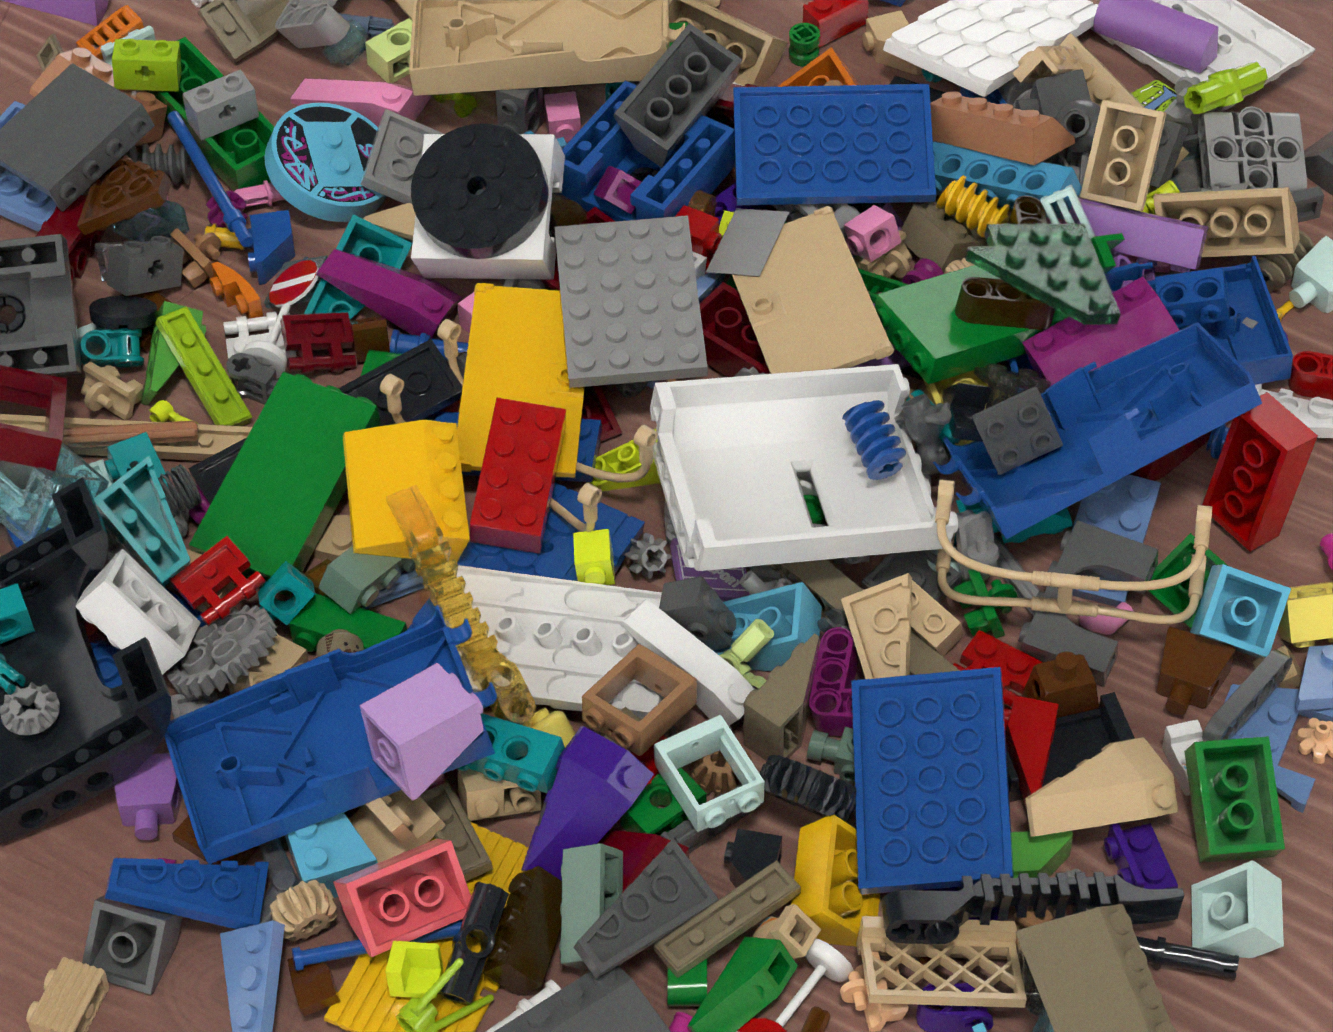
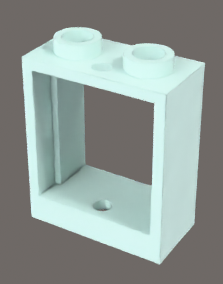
(696, 744)

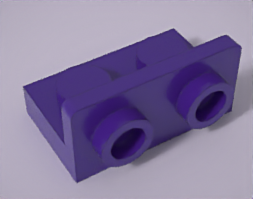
(1139, 857)

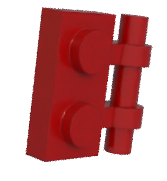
(211, 573)
(990, 652)

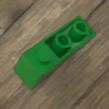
(745, 986)

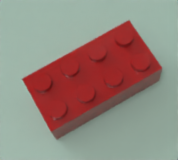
(1259, 472)
(518, 475)

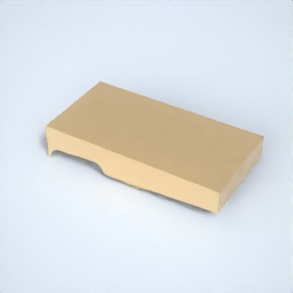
(534, 43)

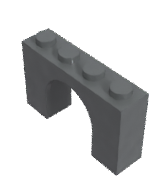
(1094, 554)

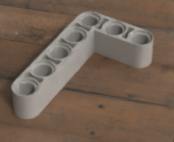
(311, 23)

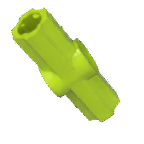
(1225, 87)

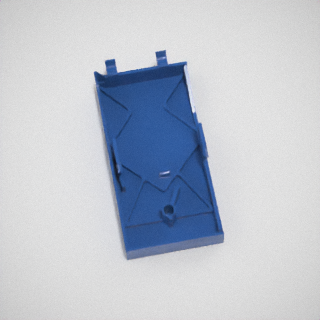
(300, 743)

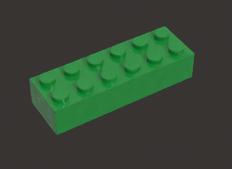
(234, 153)

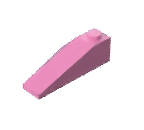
(362, 96)

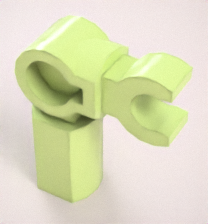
(746, 648)

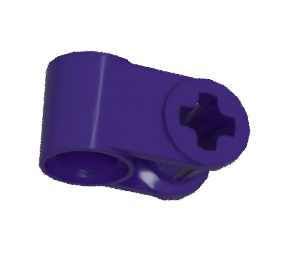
(952, 1017)

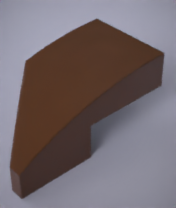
(313, 987)

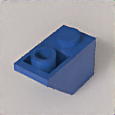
(271, 243)

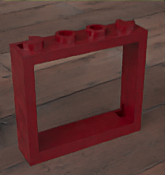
(37, 390)

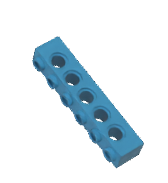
(1001, 176)

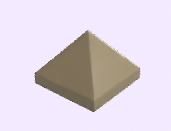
(49, 51)

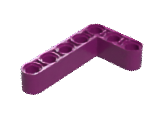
(837, 694)

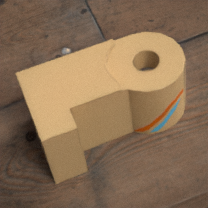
(790, 929)

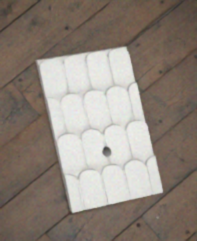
(984, 39)
(1241, 40)
(559, 634)

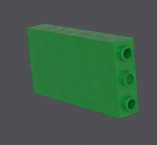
(934, 340)
(286, 476)

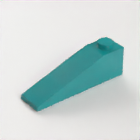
(365, 241)

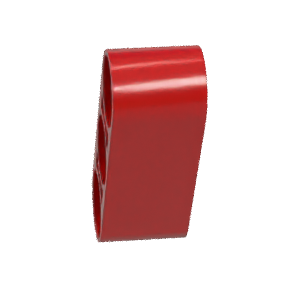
(1312, 375)

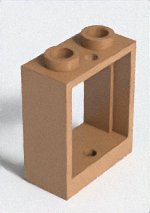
(655, 673)

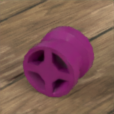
(923, 270)

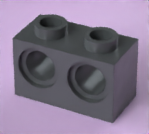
(520, 109)

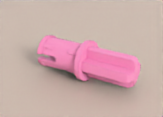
(259, 194)

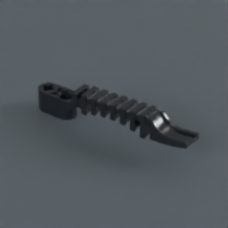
(937, 915)

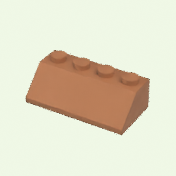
(103, 71)
(997, 129)

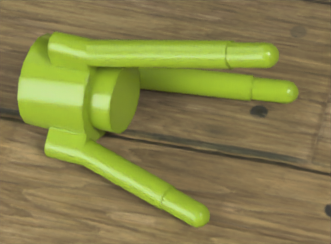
(420, 1013)

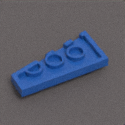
(209, 893)

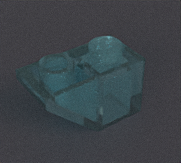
(154, 223)

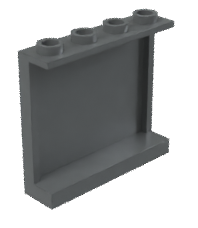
(71, 134)

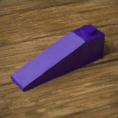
(589, 795)

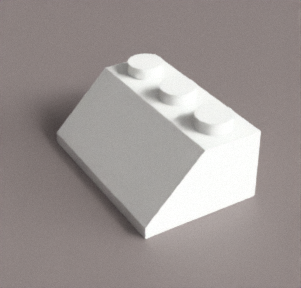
(133, 605)

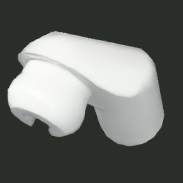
(754, 584)

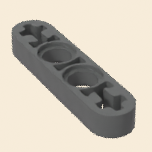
(1248, 697)

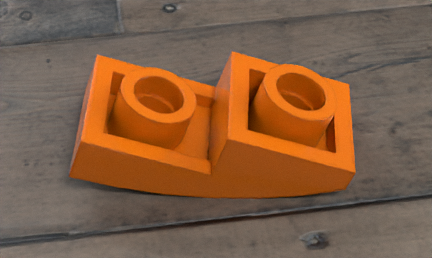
(235, 290)

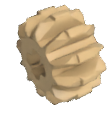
(304, 909)

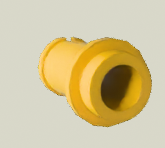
(227, 238)

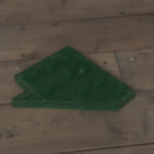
(1051, 265)

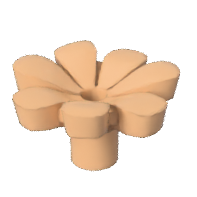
(1316, 739)

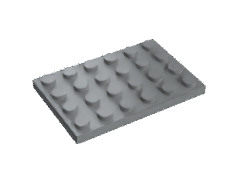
(630, 302)

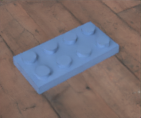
(1123, 510)

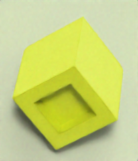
(413, 968)

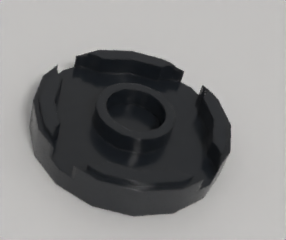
(123, 310)

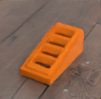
(114, 27)

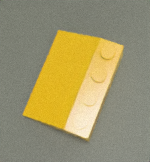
(392, 460)

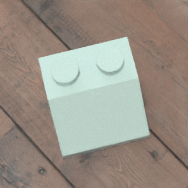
(1238, 912)

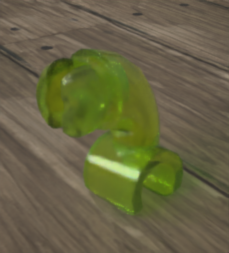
(463, 104)

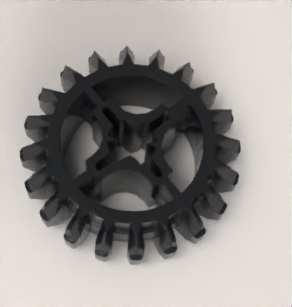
(808, 788)

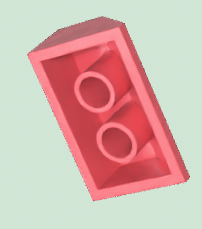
(405, 896)

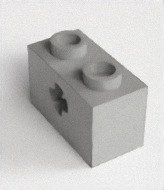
(220, 104)

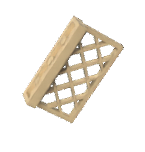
(974, 942)

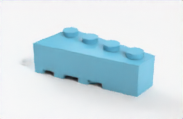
(328, 851)

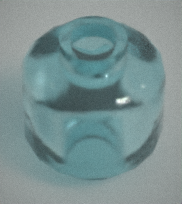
(349, 47)

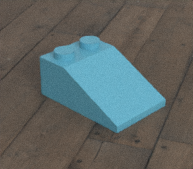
(788, 611)

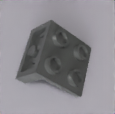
(1017, 430)

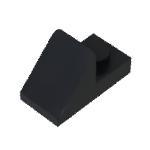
(965, 402)

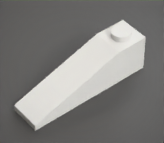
(719, 684)

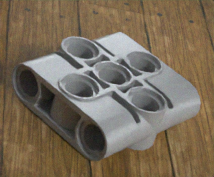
(1270, 135)

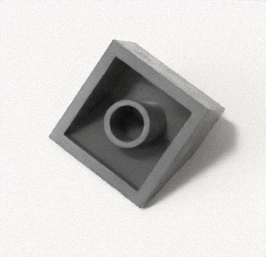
(131, 943)

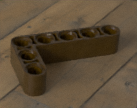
(996, 301)

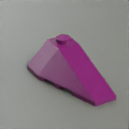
(396, 294)

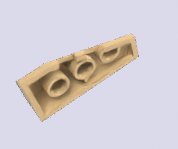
(1110, 788)

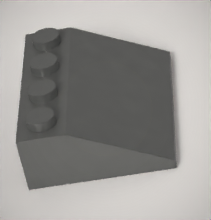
(592, 1005)

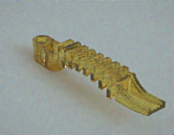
(447, 591)

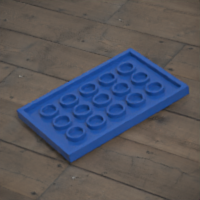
(833, 144)
(931, 780)

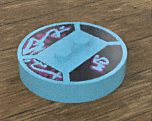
(320, 160)

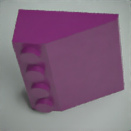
(1074, 345)

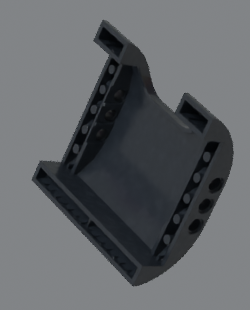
(99, 729)

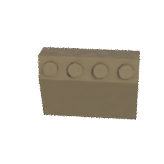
(1094, 973)

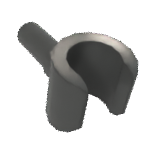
(838, 620)

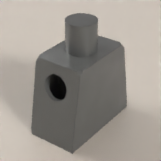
(1055, 91)

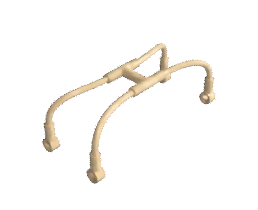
(588, 494)
(1068, 582)

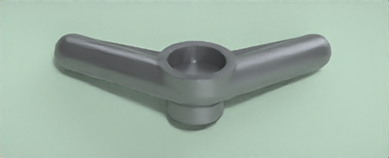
(280, 875)

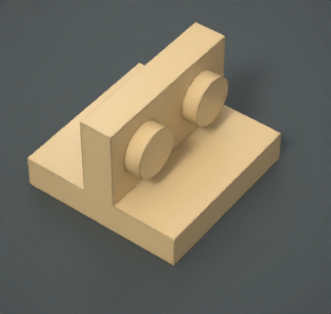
(395, 824)

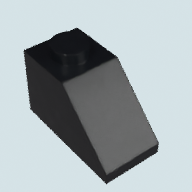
(751, 854)

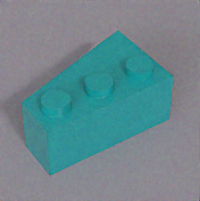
(143, 522)

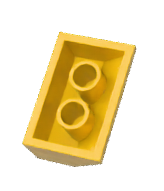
(829, 880)

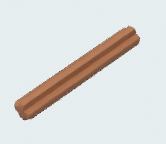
(112, 434)

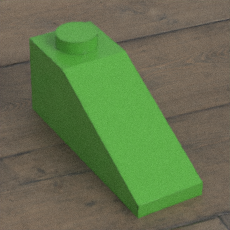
(161, 360)

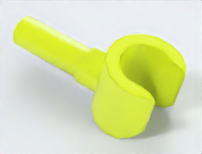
(163, 411)

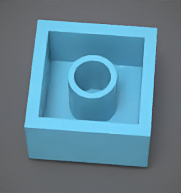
(1240, 610)

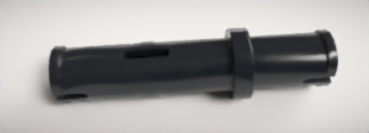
(1188, 958)

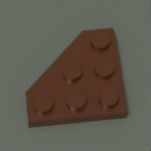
(122, 194)

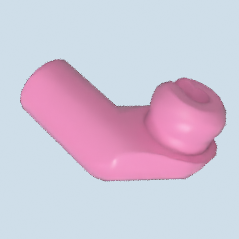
(1104, 624)

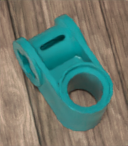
(114, 346)

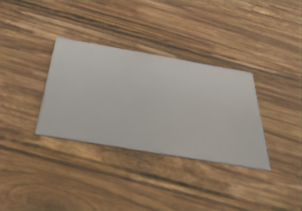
(747, 242)

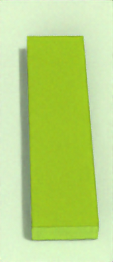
(203, 368)

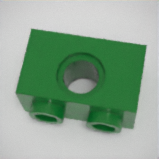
(647, 818)

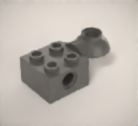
(1168, 150)

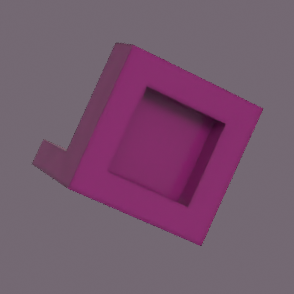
(616, 188)

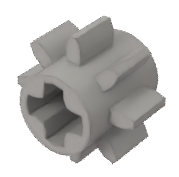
(656, 552)

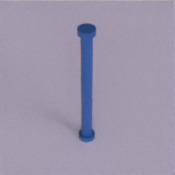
(355, 947)

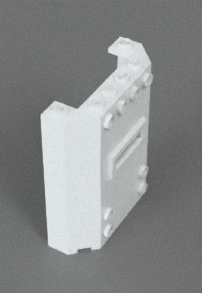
(733, 460)

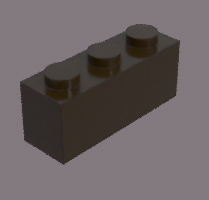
(526, 932)

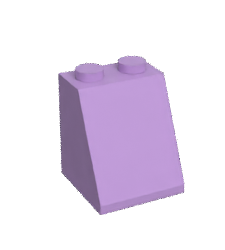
(421, 727)

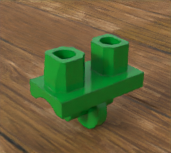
(986, 616)

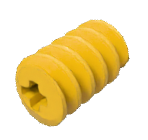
(971, 206)

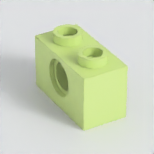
(390, 52)

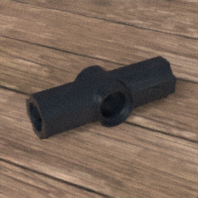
(481, 920)

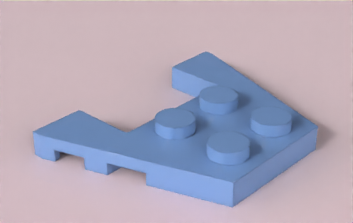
(1277, 720)

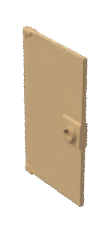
(812, 301)

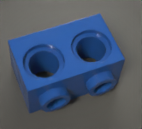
(1195, 296)

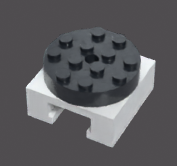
(492, 232)

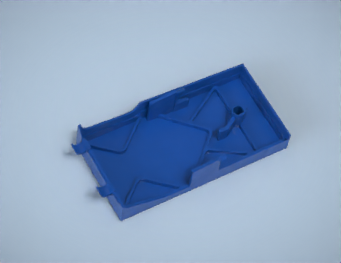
(1111, 426)

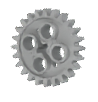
(223, 651)

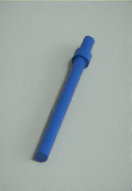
(232, 217)

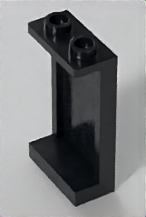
(1077, 739)

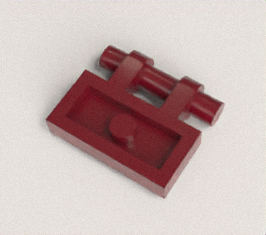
(318, 332)

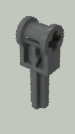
(253, 383)

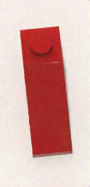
(1029, 740)

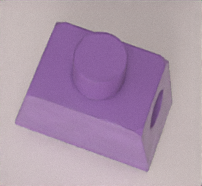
(149, 796)

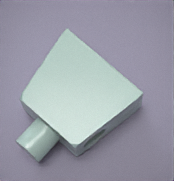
(1314, 278)

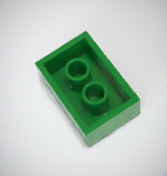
(1234, 799)

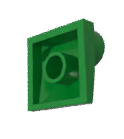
(1176, 597)

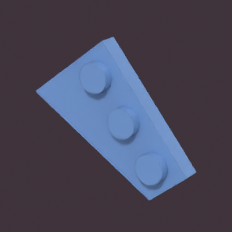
(252, 974)

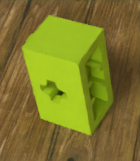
(146, 65)

